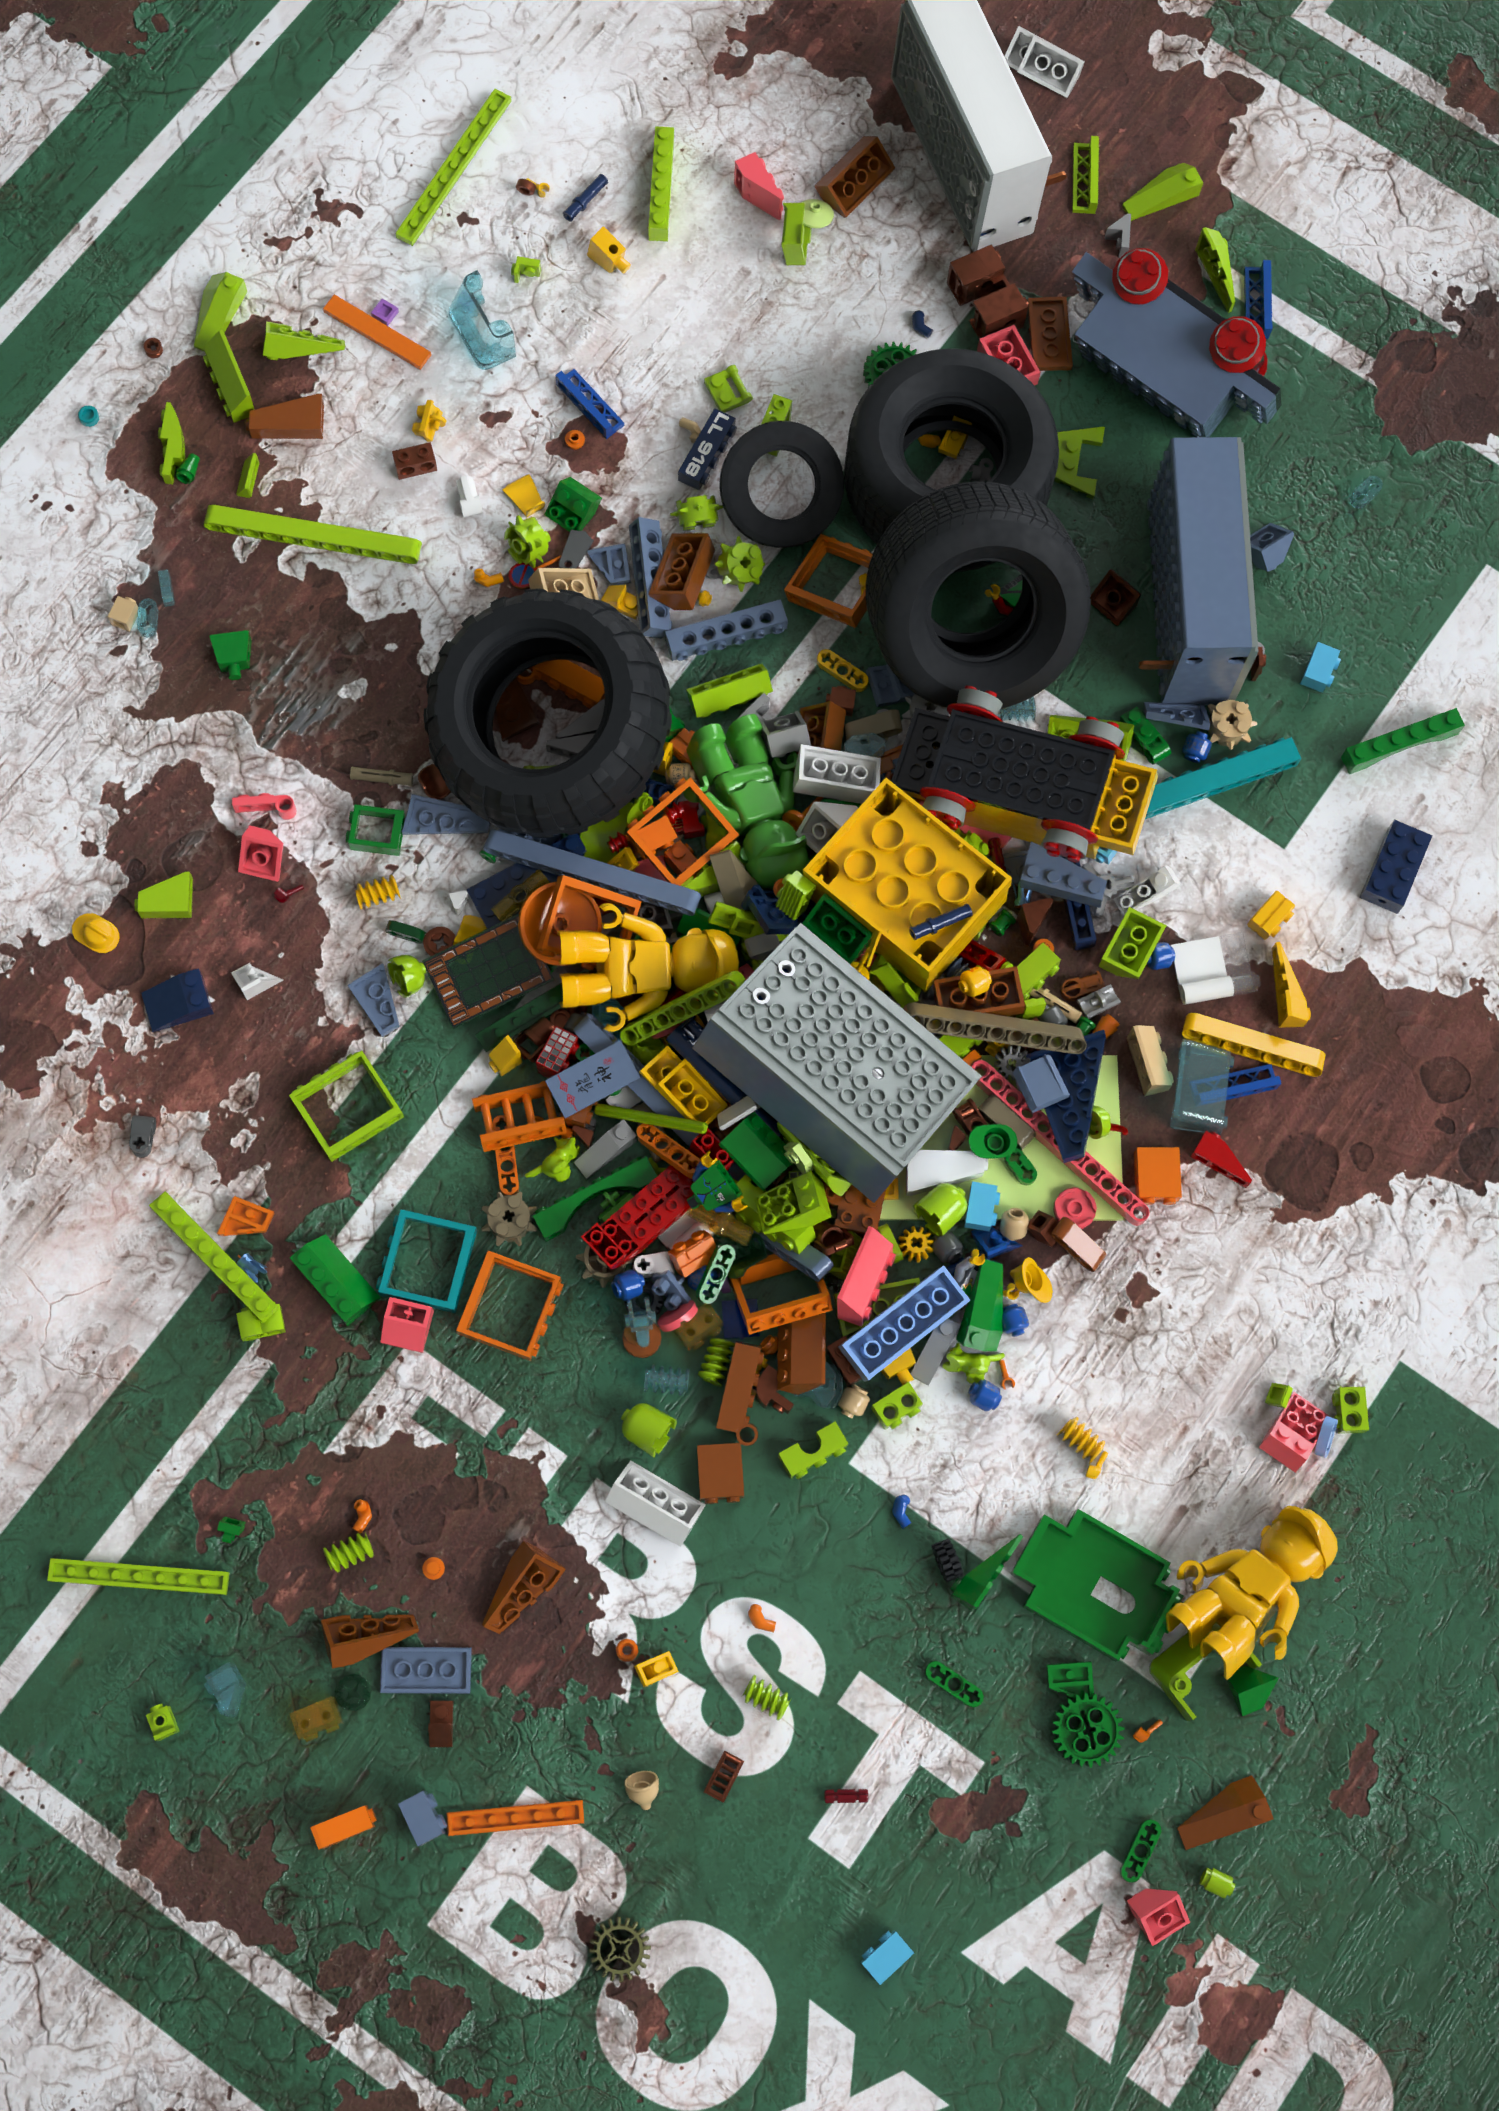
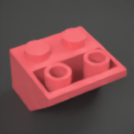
(406, 1324)

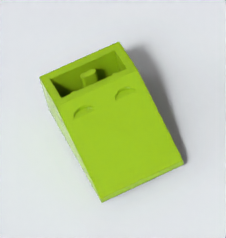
(793, 1204)

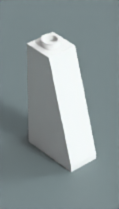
(935, 1167)

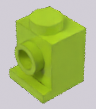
(169, 1726)

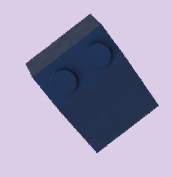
(177, 1000)

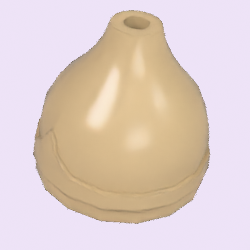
(642, 1788)

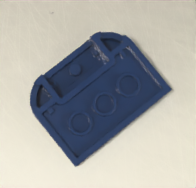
(770, 918)

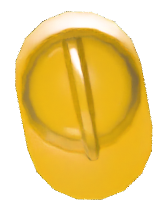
(95, 933)
(1032, 1280)

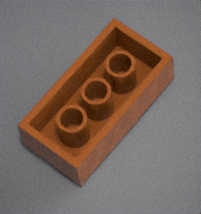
(1001, 999)

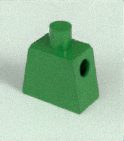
(232, 652)

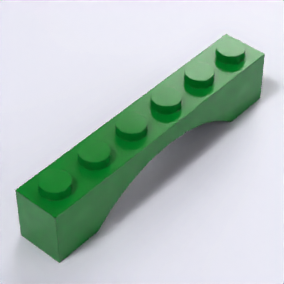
(1425, 731)
(555, 1219)

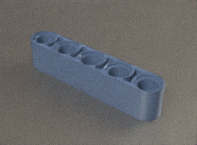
(809, 1261)

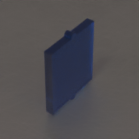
(733, 1321)

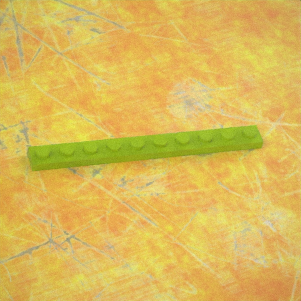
(453, 167)

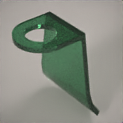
(740, 1265)

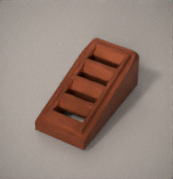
(735, 1760)

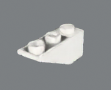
(1148, 890)

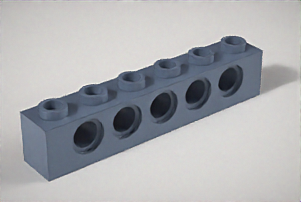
(646, 558)
(733, 621)

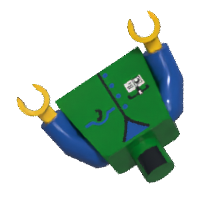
(714, 1187)

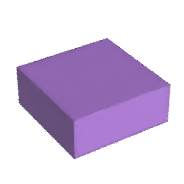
(384, 312)

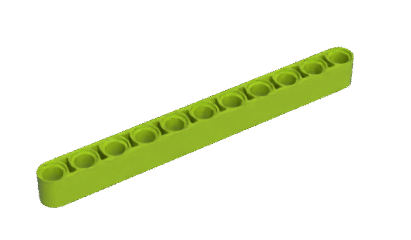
(312, 534)

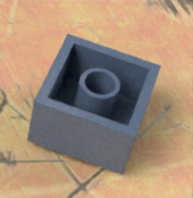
(422, 1817)

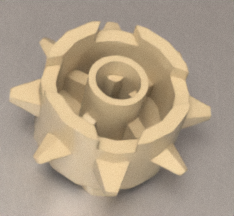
(1234, 713)

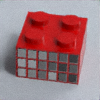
(557, 1053)

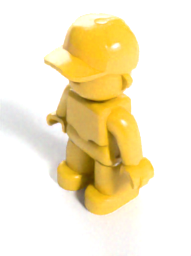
(640, 964)
(1254, 1588)

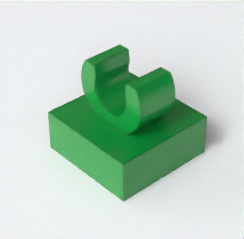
(230, 1528)

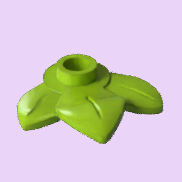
(639, 806)

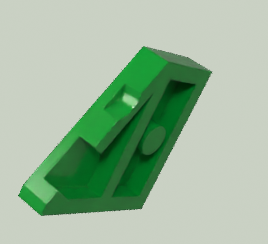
(1071, 1678)

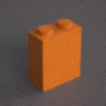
(1157, 1175)

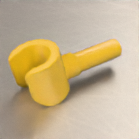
(539, 187)
(1094, 1471)

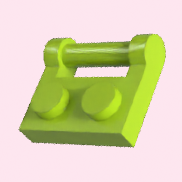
(722, 392)

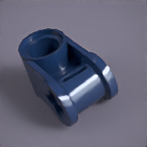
(657, 789)

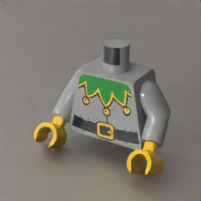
(966, 1273)

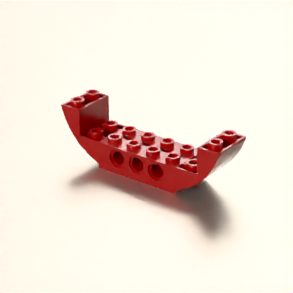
(651, 1209)

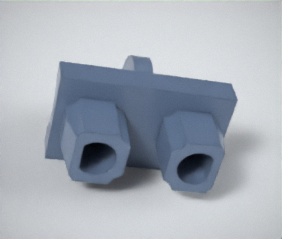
(672, 1288)

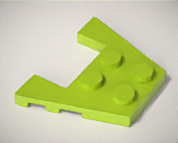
(1069, 455)

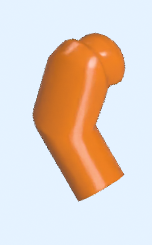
(364, 1515)
(758, 1619)

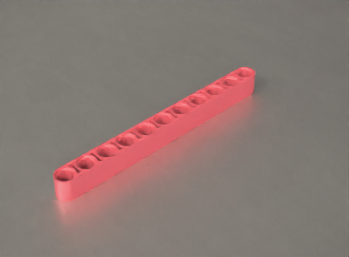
(1047, 1138)

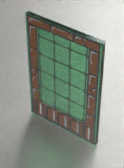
(485, 972)

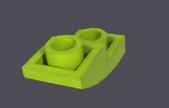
(1033, 1008)

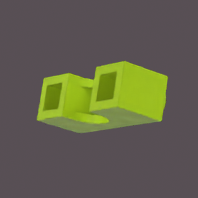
(797, 1461)

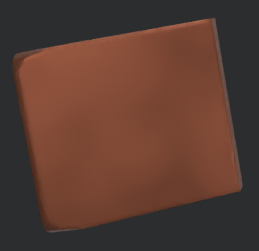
(584, 1135)
(957, 1139)

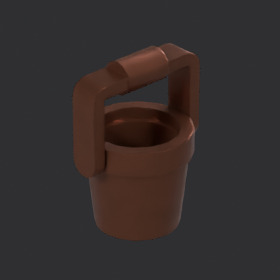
(538, 1034)
(831, 1238)

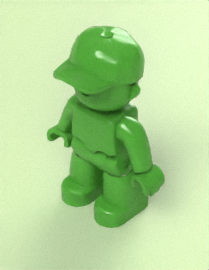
(750, 796)

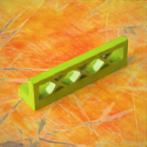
(1092, 174)

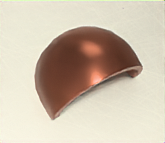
(433, 783)

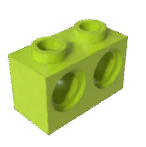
(894, 1402)
(1357, 1410)

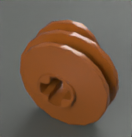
(632, 1347)

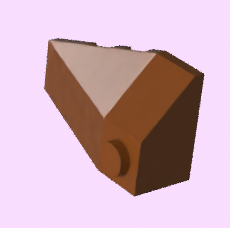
(525, 1578)
(356, 1639)
(1229, 1812)

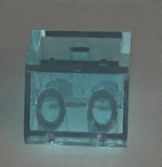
(227, 1687)

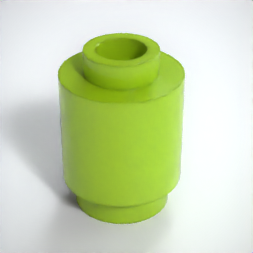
(1217, 1882)

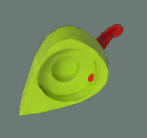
(1101, 1125)

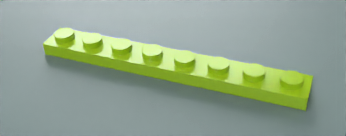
(214, 1257)
(138, 1576)

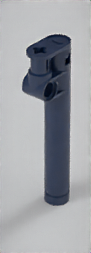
(683, 1040)

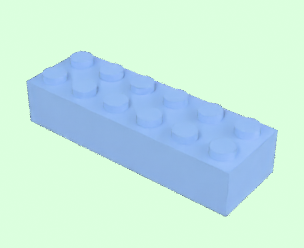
(904, 1323)

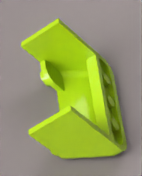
(1170, 1669)

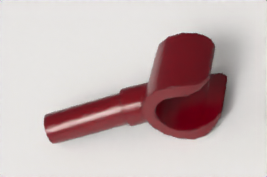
(283, 896)

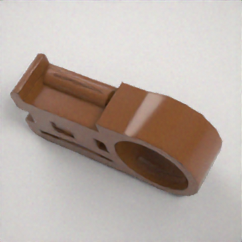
(1085, 985)

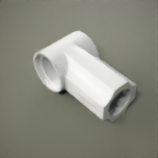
(469, 501)

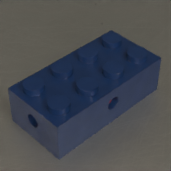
(1396, 866)

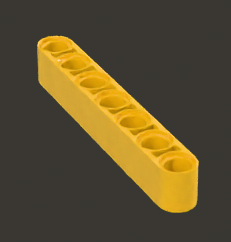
(1254, 1044)

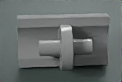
(1098, 1001)

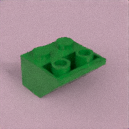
(572, 505)

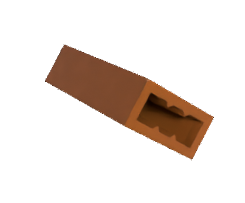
(289, 420)

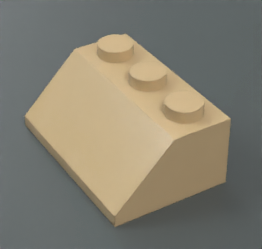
(1149, 1060)

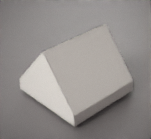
(459, 901)

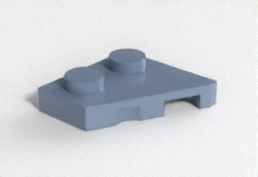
(612, 563)

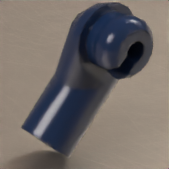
(918, 324)

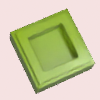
(1278, 1395)

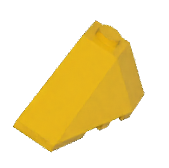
(1290, 999)

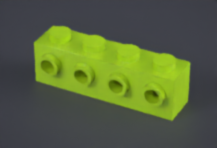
(729, 690)

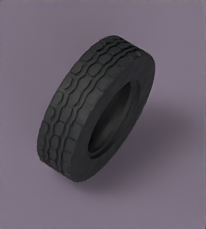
(827, 476)

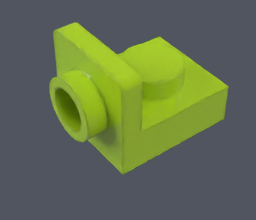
(525, 266)

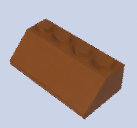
(855, 175)
(682, 570)
(824, 725)
(801, 1354)

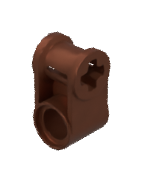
(968, 1116)

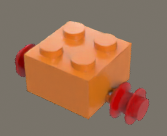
(655, 835)

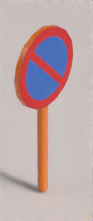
(521, 573)

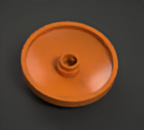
(574, 913)

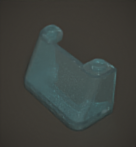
(486, 341)
(1201, 1088)

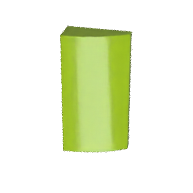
(831, 1177)

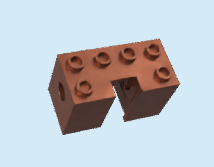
(983, 277)

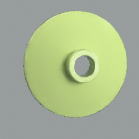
(817, 213)

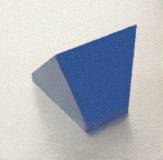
(993, 1243)

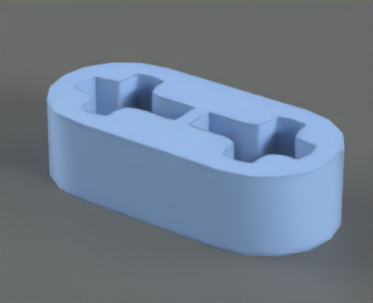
(1326, 1436)

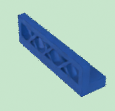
(1265, 297)
(587, 406)
(1255, 1086)

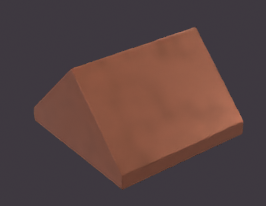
(1115, 597)
(1031, 917)

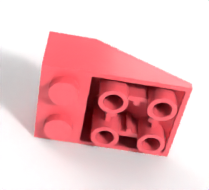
(758, 185)
(1294, 1432)

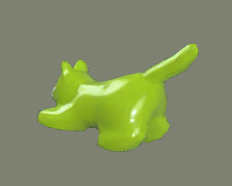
(714, 831)
(557, 1162)
(972, 1364)

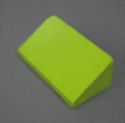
(248, 476)

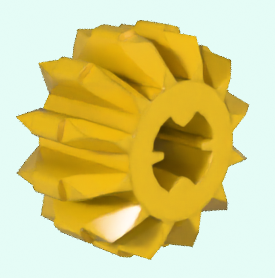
(909, 1238)

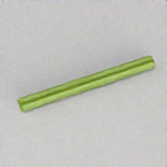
(651, 1118)

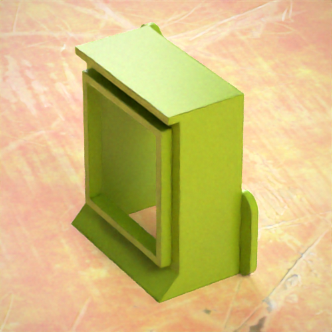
(795, 234)
(896, 983)

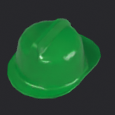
(992, 1141)

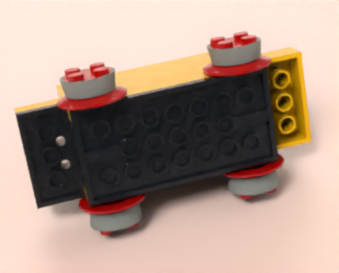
(1025, 781)

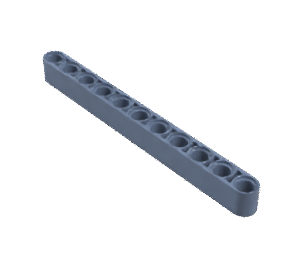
(592, 872)
(596, 1038)

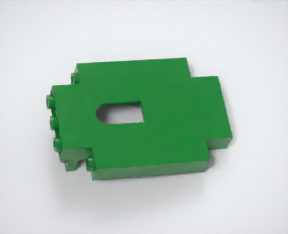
(1065, 1568)

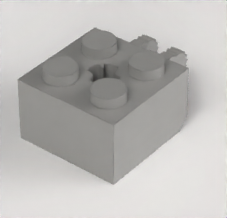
(785, 734)

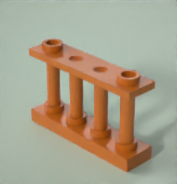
(521, 1134)

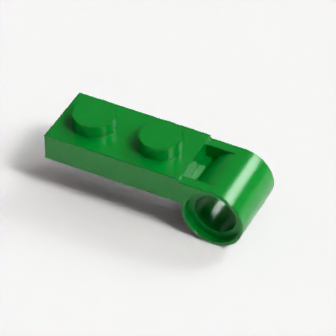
(1147, 736)

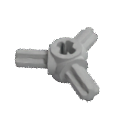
(1113, 886)

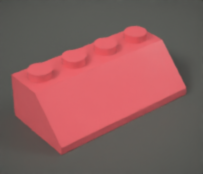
(865, 1277)

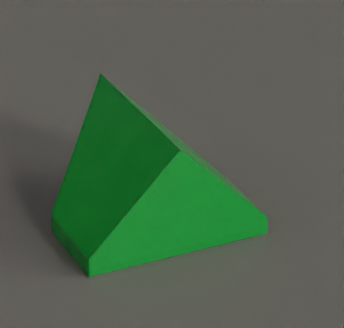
(1251, 1688)

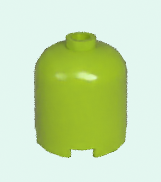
(942, 1208)
(647, 1427)

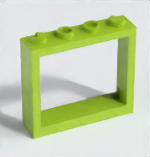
(364, 1133)

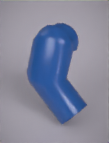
(899, 1508)

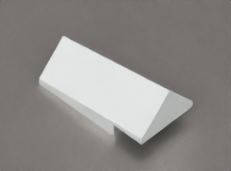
(1043, 62)

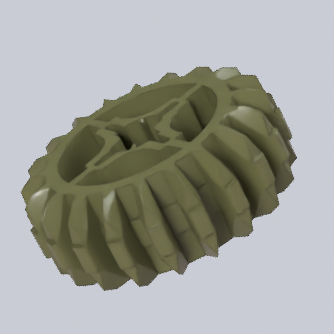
(635, 1936)

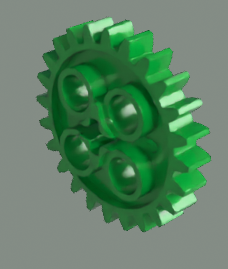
(878, 360)
(1068, 1736)

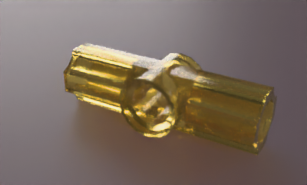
(509, 905)
(723, 1224)

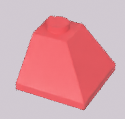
(260, 854)
(1158, 1913)

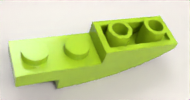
(173, 443)
(737, 921)

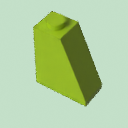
(167, 899)

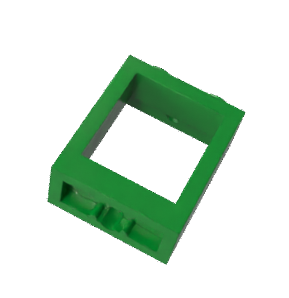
(391, 848)

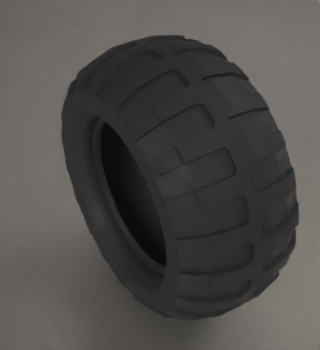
(500, 647)

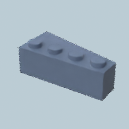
(1061, 878)

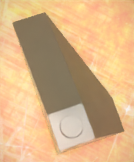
(732, 878)

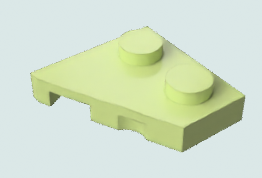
(797, 1155)

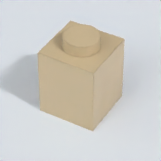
(123, 613)

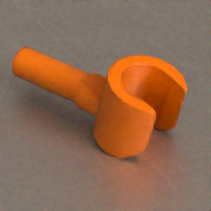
(1005, 1375)
(1142, 1735)

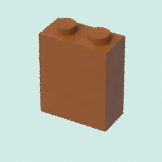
(720, 1472)

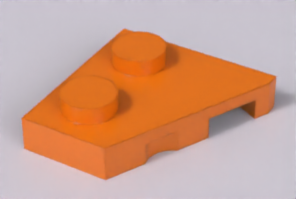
(245, 1218)

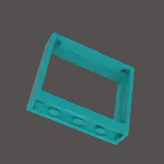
(461, 1268)

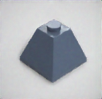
(1270, 546)

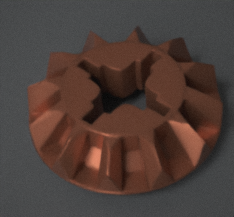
(436, 934)

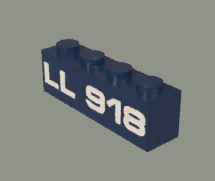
(707, 449)

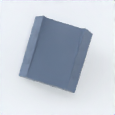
(1040, 1083)

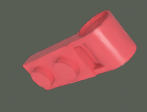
(265, 802)

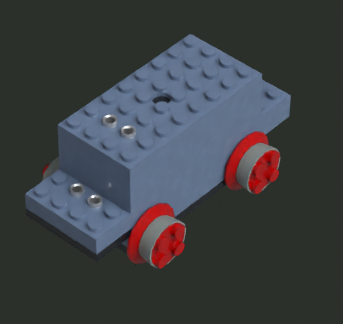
(1172, 344)

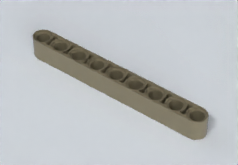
(1067, 1040)

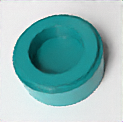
(88, 416)

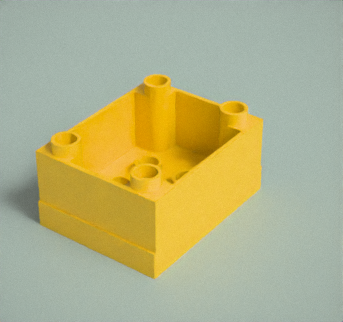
(897, 869)

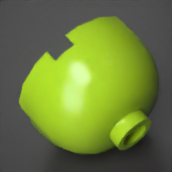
(407, 973)

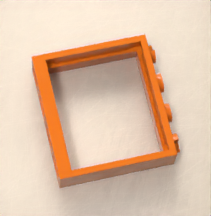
(796, 594)
(651, 811)
(564, 881)
(478, 1290)
(782, 1313)

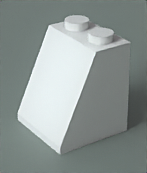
(823, 822)

